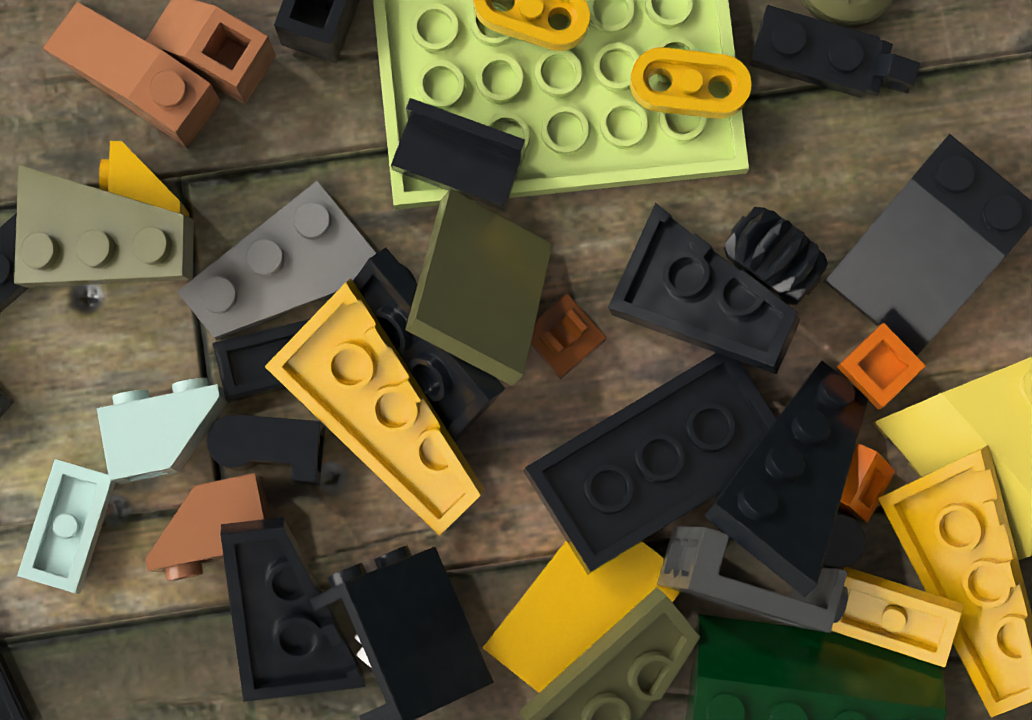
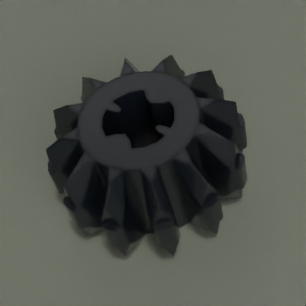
(776, 254)

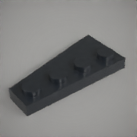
(794, 479)

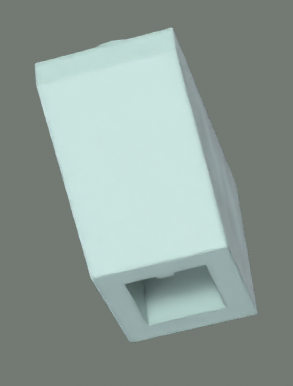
(157, 433)

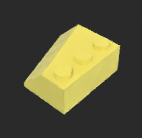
(967, 418)

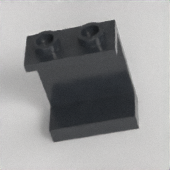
(410, 632)

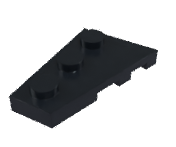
(277, 634)

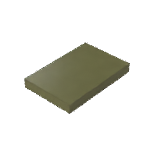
(480, 287)

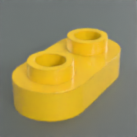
(530, 19)
(689, 80)

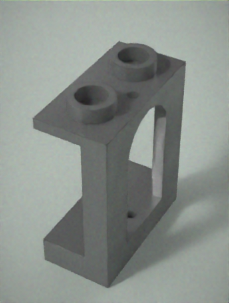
(693, 569)

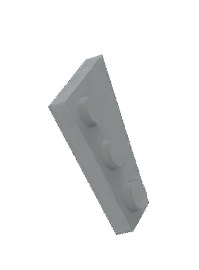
(279, 267)

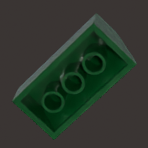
(805, 675)

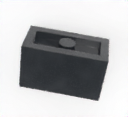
(458, 154)

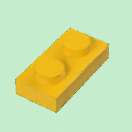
(899, 617)

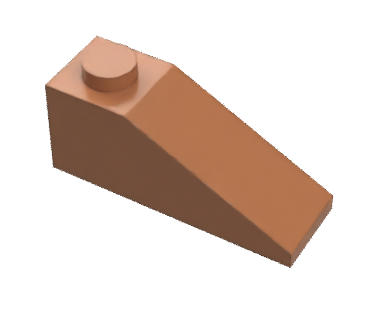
(134, 73)

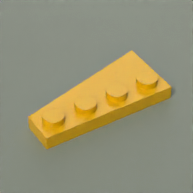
(370, 400)
(966, 553)

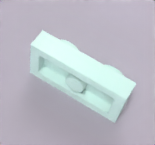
(66, 527)

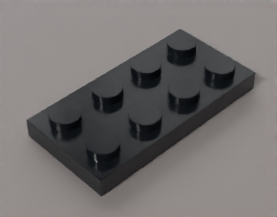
(652, 460)

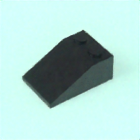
(933, 244)

